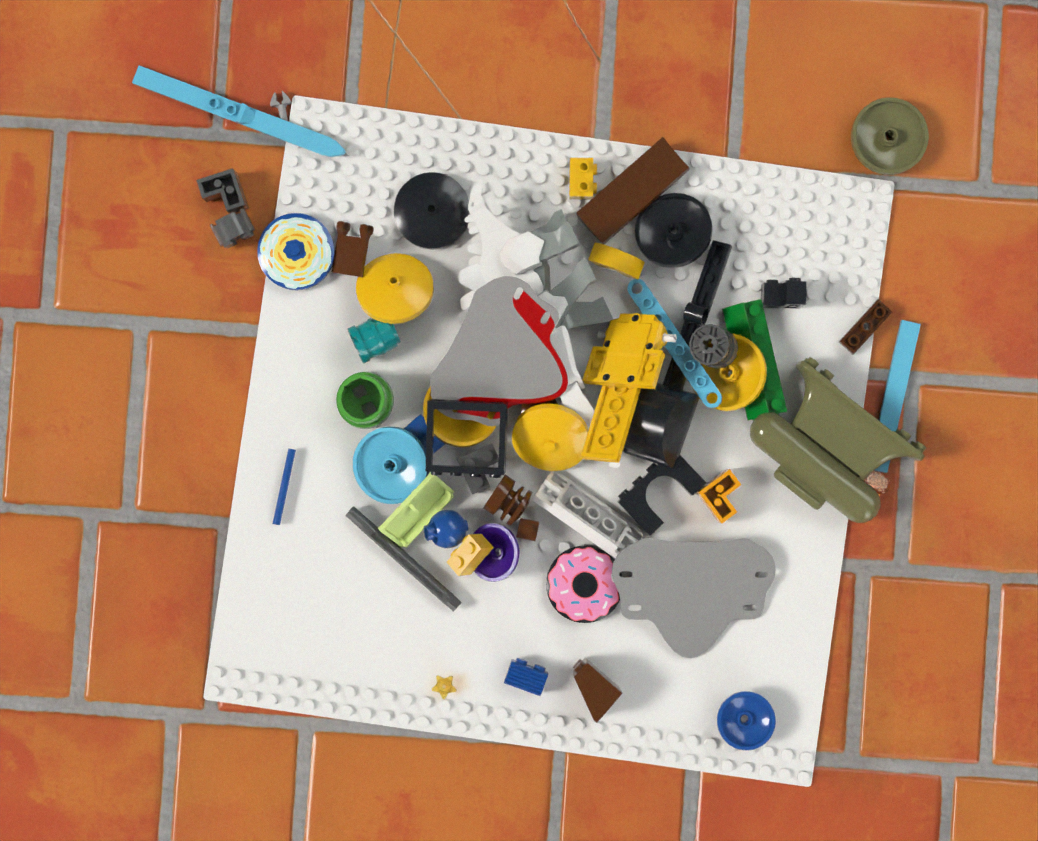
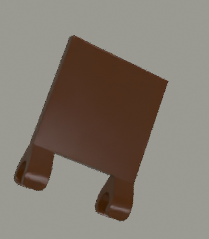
(351, 251)

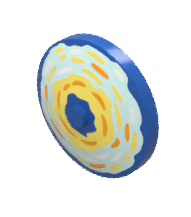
(296, 251)

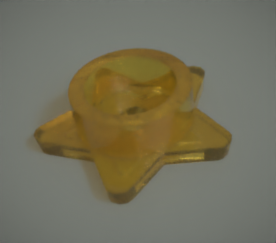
(444, 681)

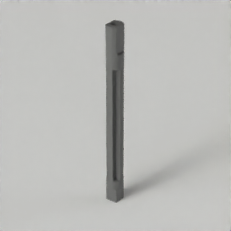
(403, 559)

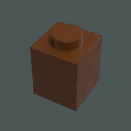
(527, 529)

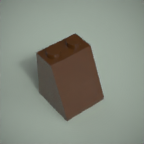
(595, 688)

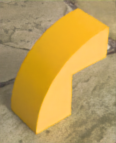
(616, 260)

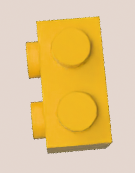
(581, 178)
(469, 554)

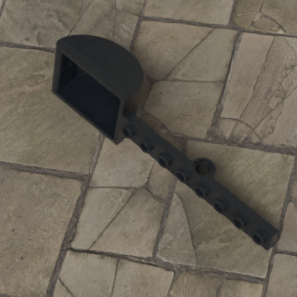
(667, 411)

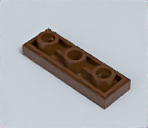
(857, 334)

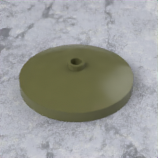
(903, 127)

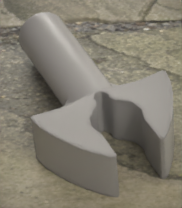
(281, 107)

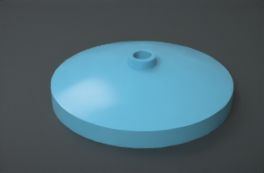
(374, 464)

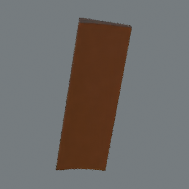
(632, 191)

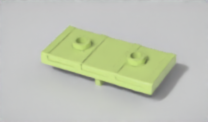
(417, 510)

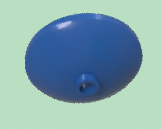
(757, 727)

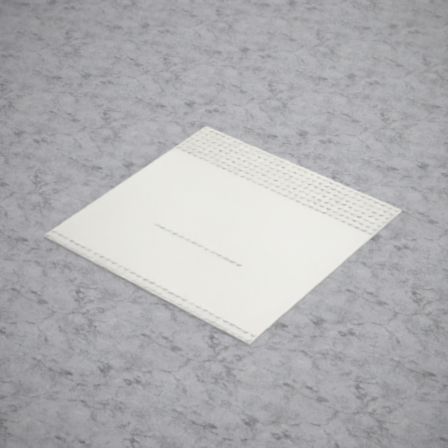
(343, 632)

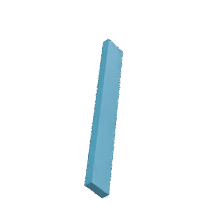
(898, 378)

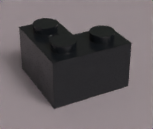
(784, 295)

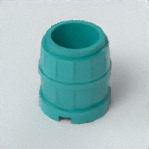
(373, 338)

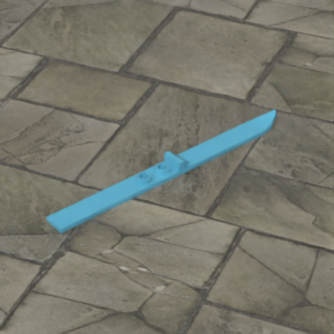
(237, 112)

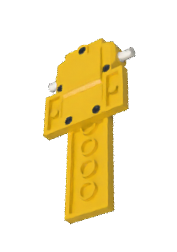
(622, 366)

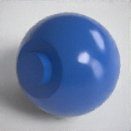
(446, 529)

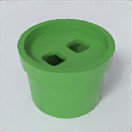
(377, 392)

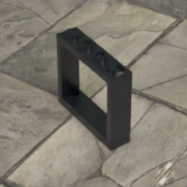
(501, 407)

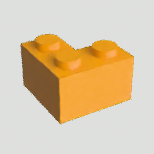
(715, 493)

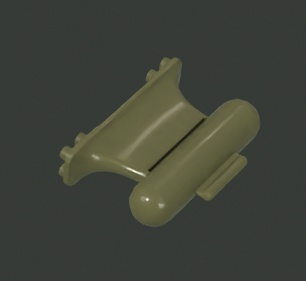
(829, 446)

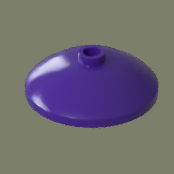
(497, 566)

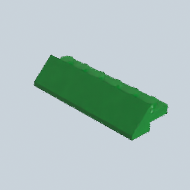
(750, 322)

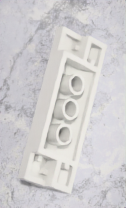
(587, 514)

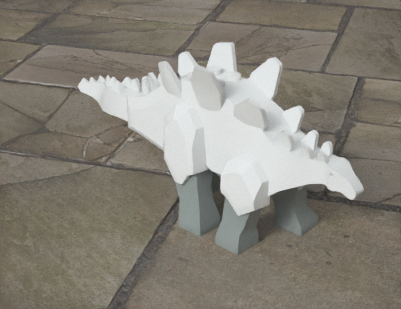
(525, 256)

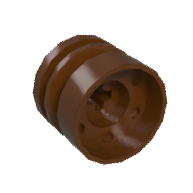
(508, 500)

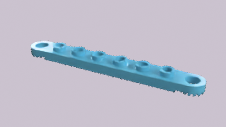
(679, 350)

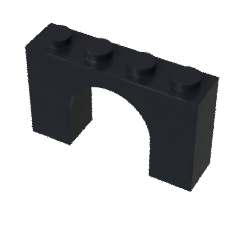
(635, 501)

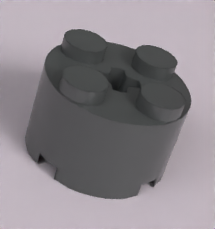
(232, 228)

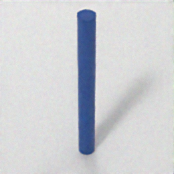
(284, 486)

